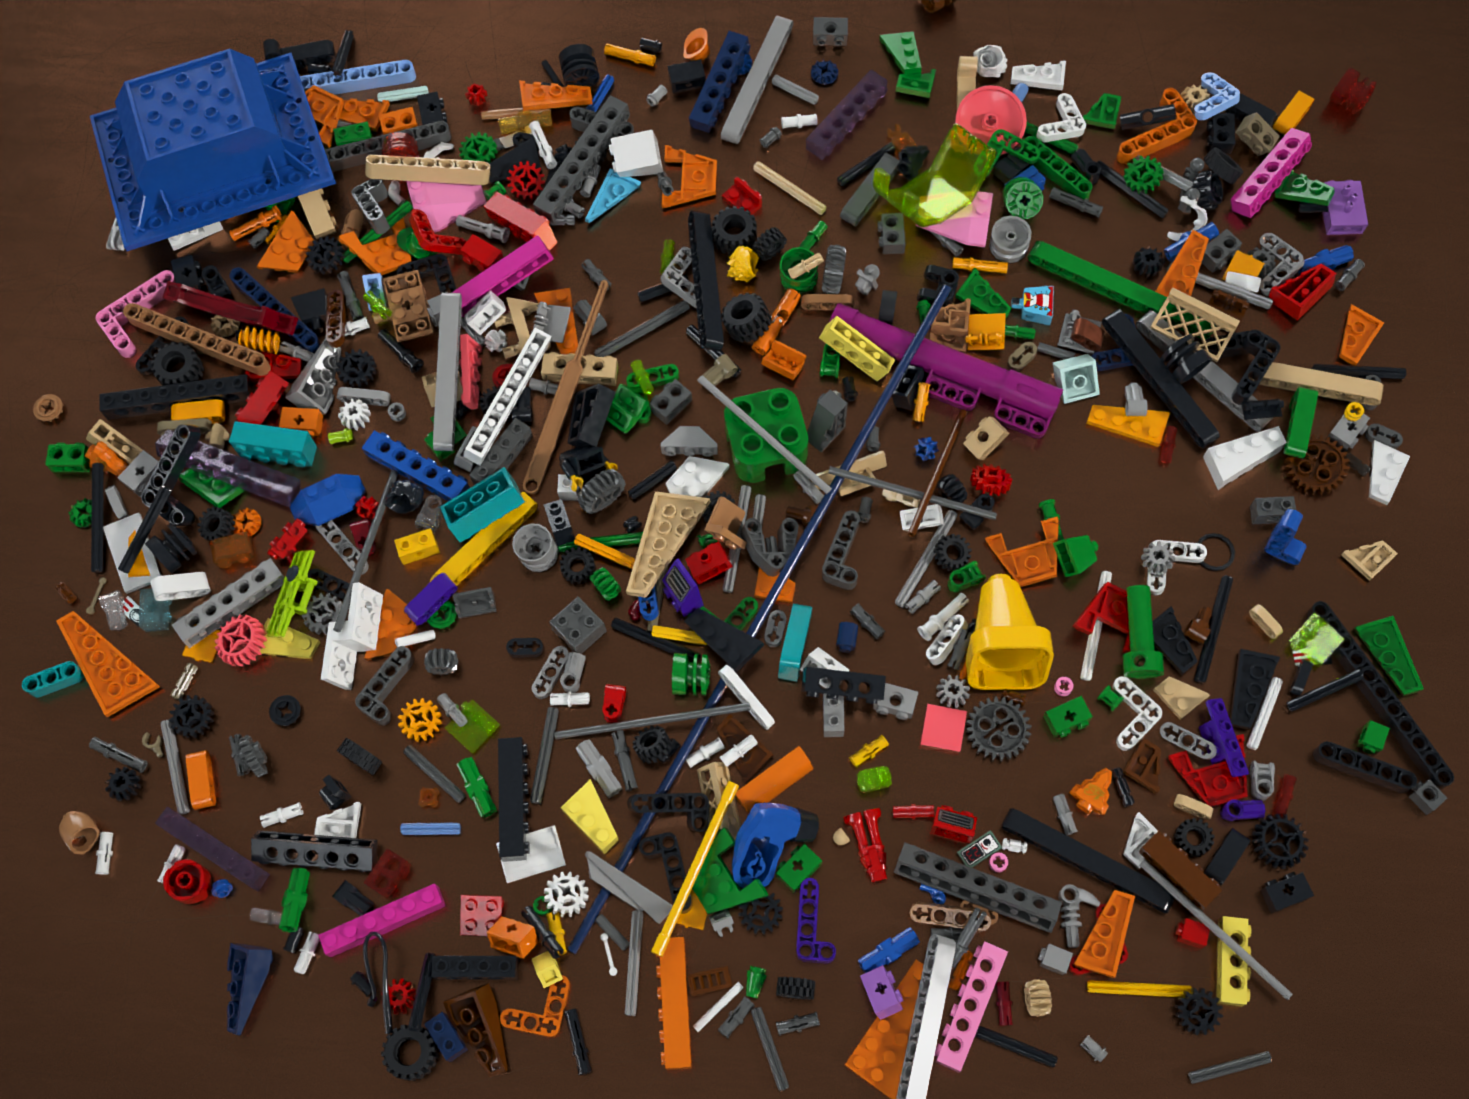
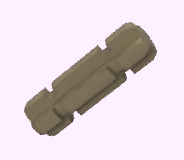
(184, 681)

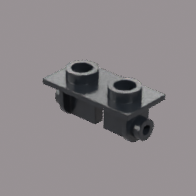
(1262, 409)

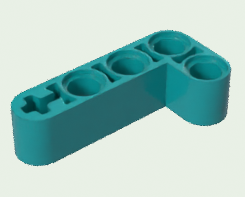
(794, 642)

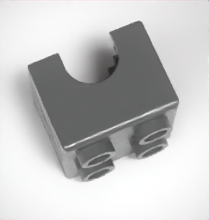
(578, 626)

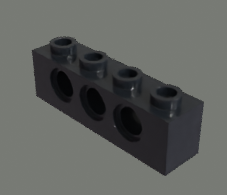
(874, 683)
(475, 968)

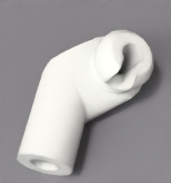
(394, 193)

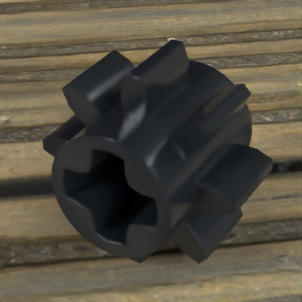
(561, 153)

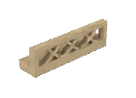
(717, 782)

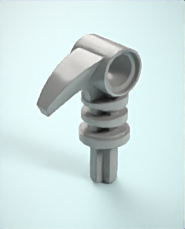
(1070, 912)

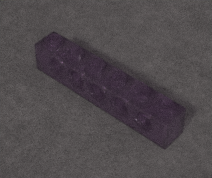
(837, 123)
(212, 849)

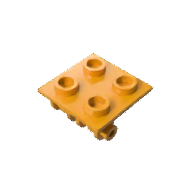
(986, 331)

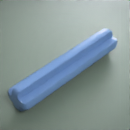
(430, 828)

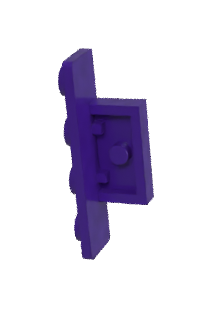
(1222, 735)

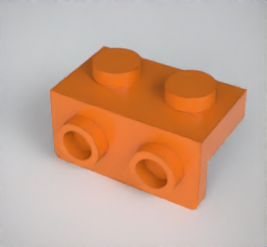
(784, 360)

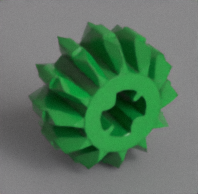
(605, 583)

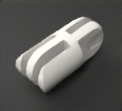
(115, 241)

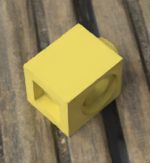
(547, 969)

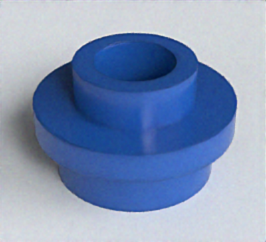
(221, 888)

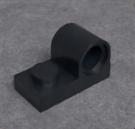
(334, 793)

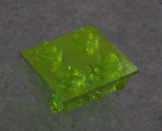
(1316, 639)
(478, 728)

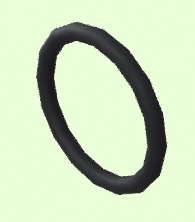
(1227, 541)

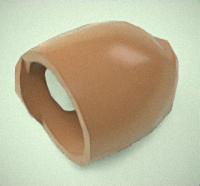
(75, 825)

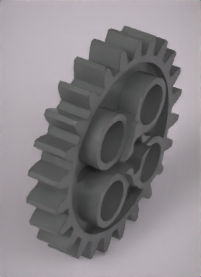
(987, 714)

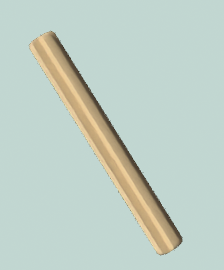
(789, 187)

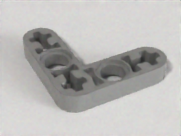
(1285, 262)
(676, 276)

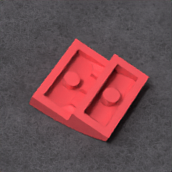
(943, 727)

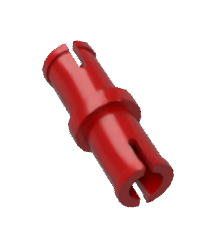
(913, 811)

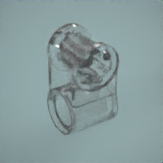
(429, 517)

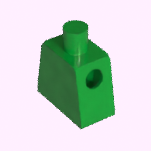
(1076, 554)

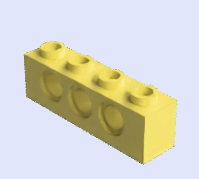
(857, 348)
(1225, 970)

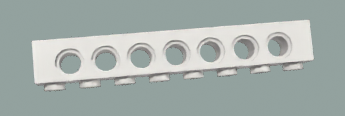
(507, 396)

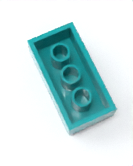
(273, 444)
(482, 504)

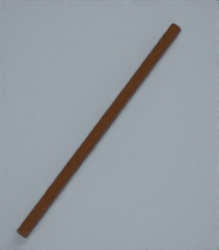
(936, 474)

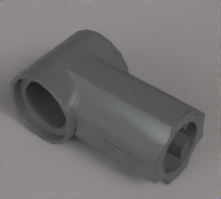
(583, 310)

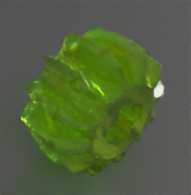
(874, 779)

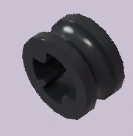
(632, 524)

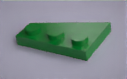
(904, 50)
(1302, 189)
(982, 296)

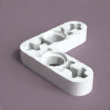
(1073, 126)
(1182, 558)
(1143, 715)

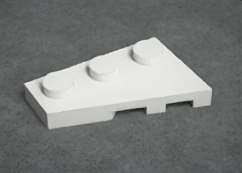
(1047, 76)

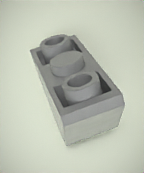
(689, 441)

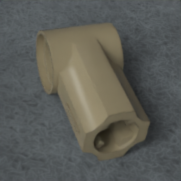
(722, 369)

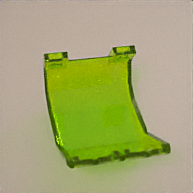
(946, 185)

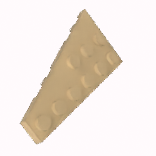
(665, 531)

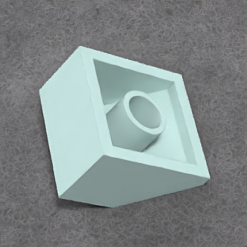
(1077, 378)

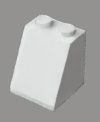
(636, 154)

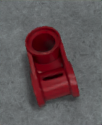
(360, 531)

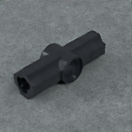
(1136, 119)

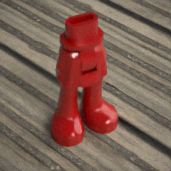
(872, 856)

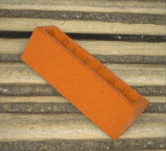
(774, 779)

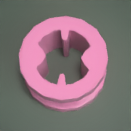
(1068, 681)
(994, 867)

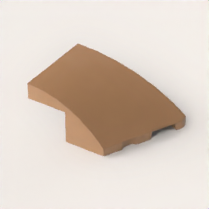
(952, 326)

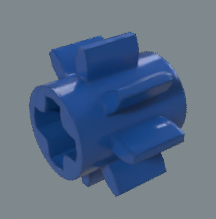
(926, 448)

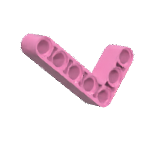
(113, 312)

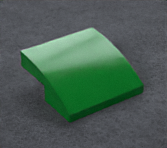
(626, 408)

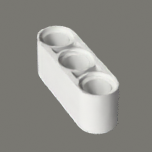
(180, 586)

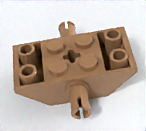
(408, 306)

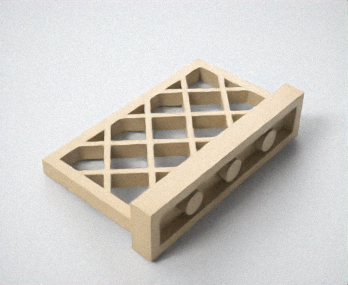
(1200, 310)

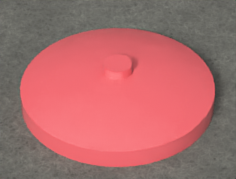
(989, 110)

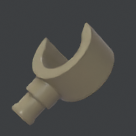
(156, 747)

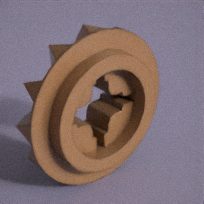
(45, 401)

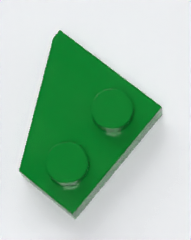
(1104, 112)

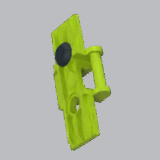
(295, 580)

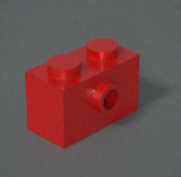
(480, 253)
(708, 562)

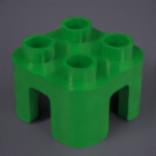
(781, 417)

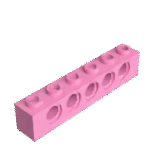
(955, 1059)

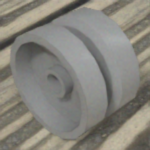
(1010, 239)

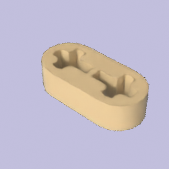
(1266, 621)
(1193, 807)

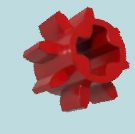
(476, 94)
(367, 507)

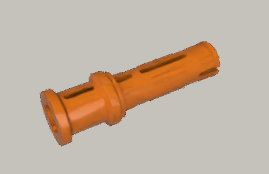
(263, 220)

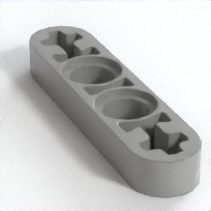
(341, 545)

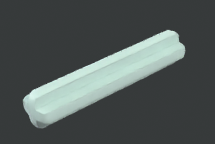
(402, 94)

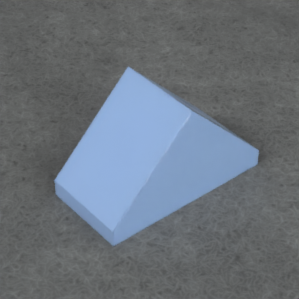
(375, 283)

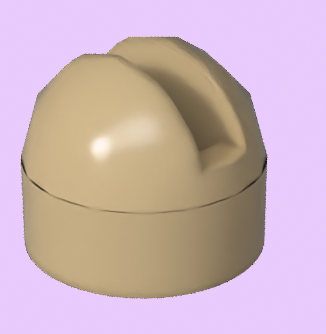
(840, 837)

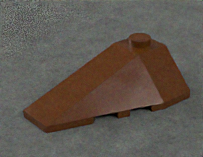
(478, 1020)

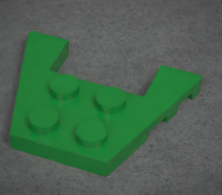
(716, 884)

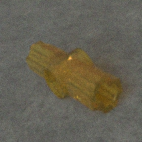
(522, 121)

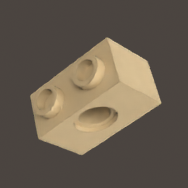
(996, 435)

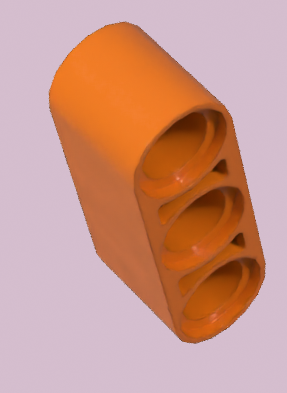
(200, 780)

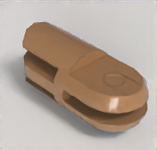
(353, 222)

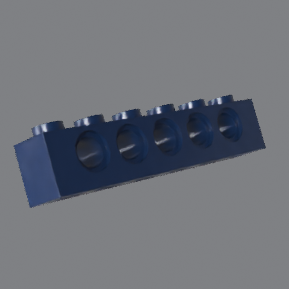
(733, 43)

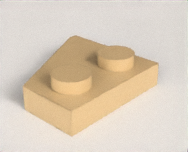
(907, 500)
(1370, 558)
(1180, 696)

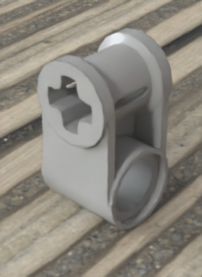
(1262, 776)

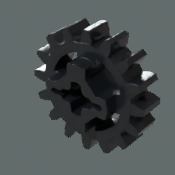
(326, 253)
(362, 361)
(191, 708)
(751, 917)
(1201, 1019)

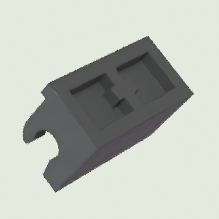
(474, 602)

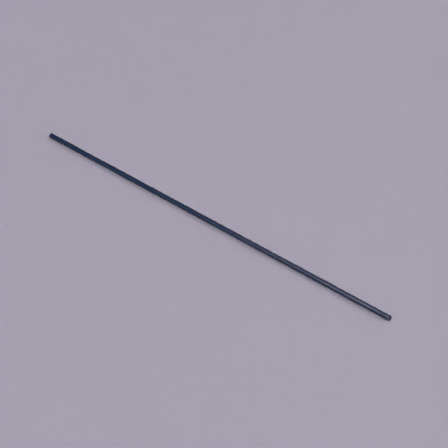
(765, 609)

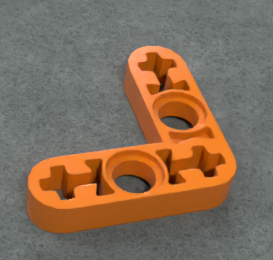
(548, 1015)

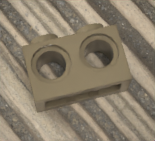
(1257, 134)

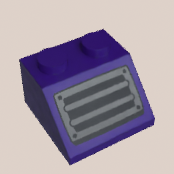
(681, 589)

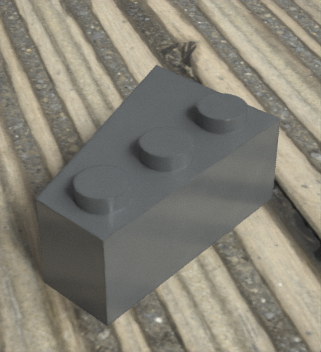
(827, 420)

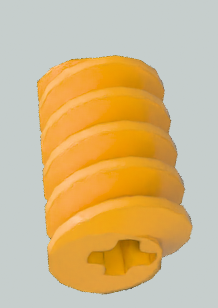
(259, 340)

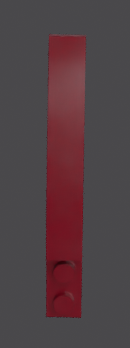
(253, 315)

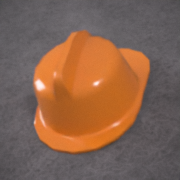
(696, 45)

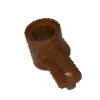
(801, 514)
(1198, 628)

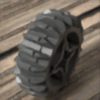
(833, 269)
(601, 491)

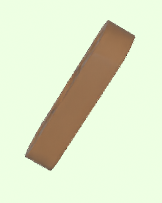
(825, 301)

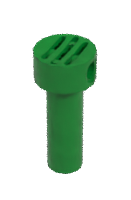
(1141, 636)

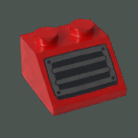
(954, 824)

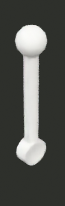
(613, 971)

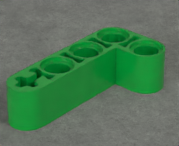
(1301, 420)

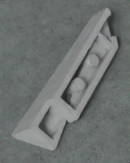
(627, 888)

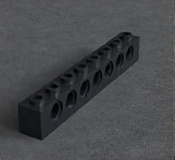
(161, 398)

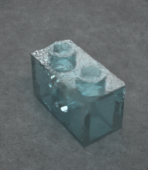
(148, 618)

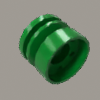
(1013, 194)
(804, 282)
(690, 674)

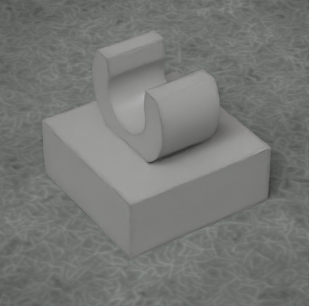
(721, 920)

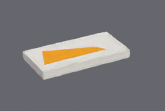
(119, 539)

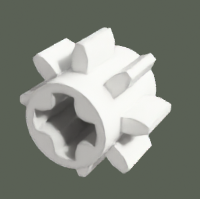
(495, 340)

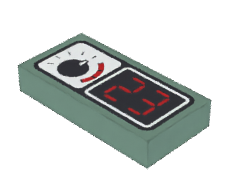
(979, 850)

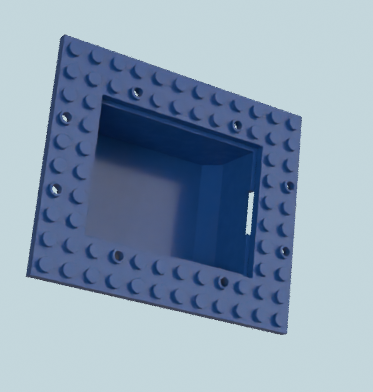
(207, 144)

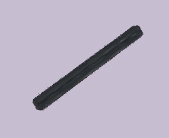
(97, 517)
(1214, 625)

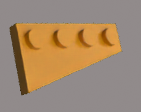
(1141, 428)

